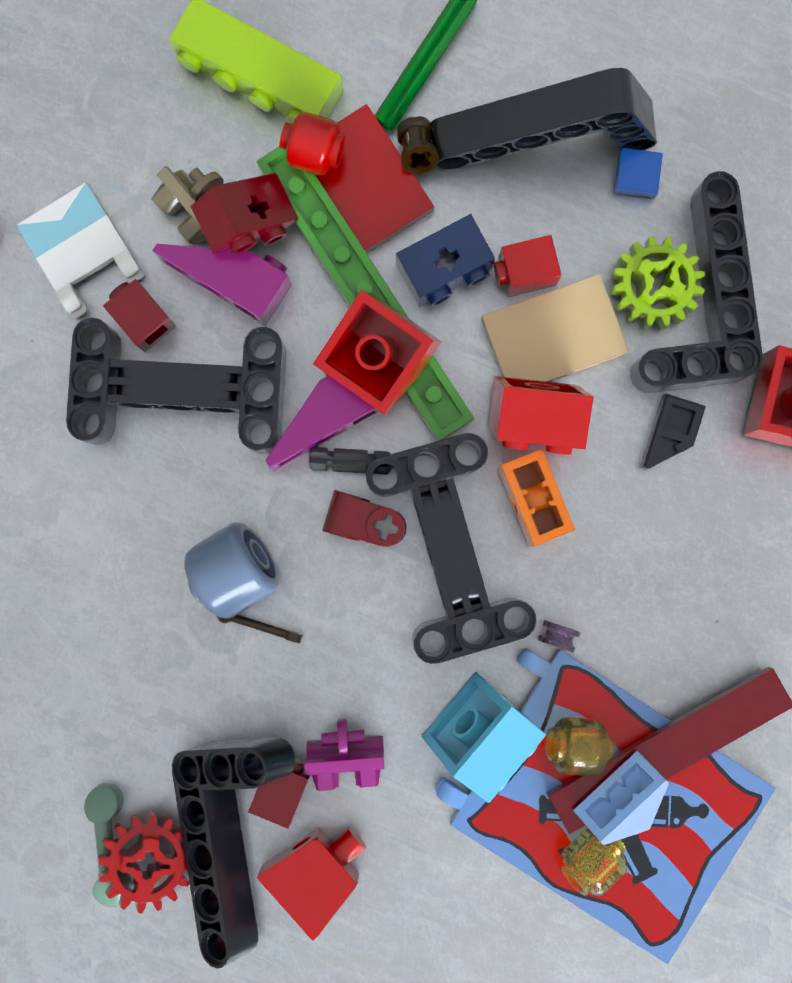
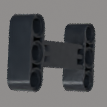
(172, 385)
(451, 550)

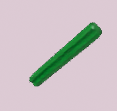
(423, 62)

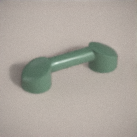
(99, 808)

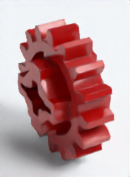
(126, 860)

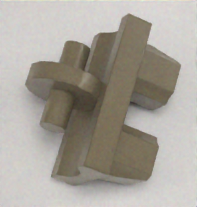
(181, 191)

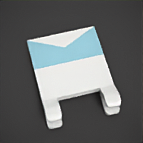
(73, 242)

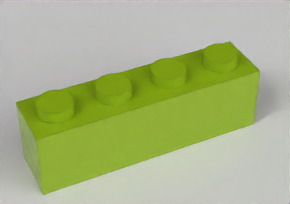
(253, 63)

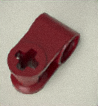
(357, 519)

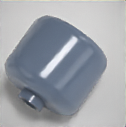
(230, 571)

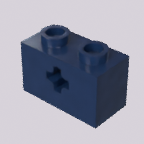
(456, 242)

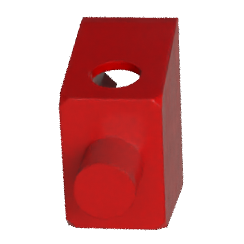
(313, 877)

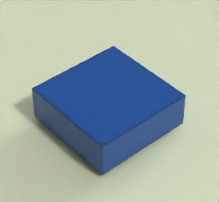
(638, 173)

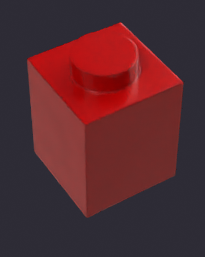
(527, 266)

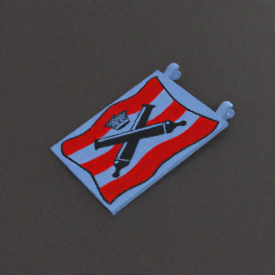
(669, 865)

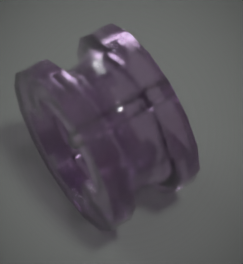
(559, 636)

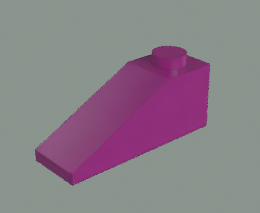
(239, 279)
(323, 416)

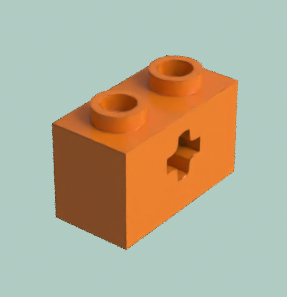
(535, 498)

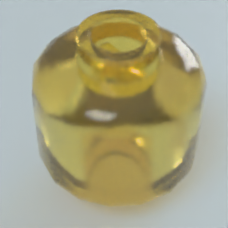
(579, 746)
(591, 865)

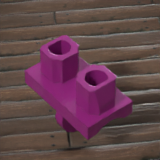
(344, 753)

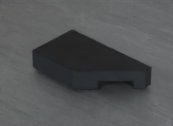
(673, 429)

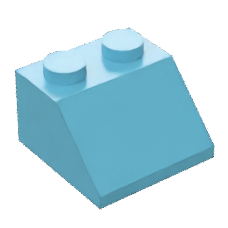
(482, 738)

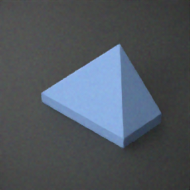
(624, 801)

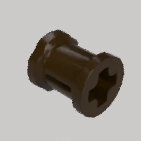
(414, 146)

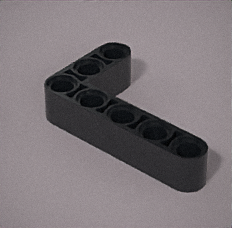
(559, 112)
(717, 299)
(213, 836)

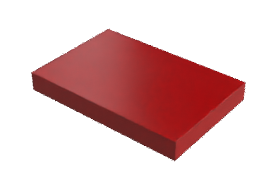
(372, 185)

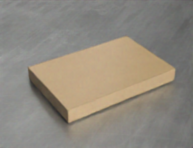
(556, 332)

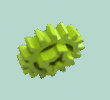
(642, 273)

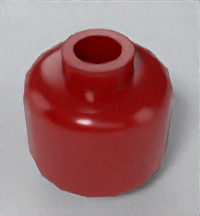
(312, 143)

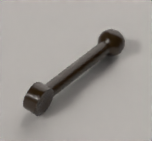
(286, 634)

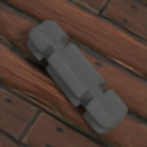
(346, 460)

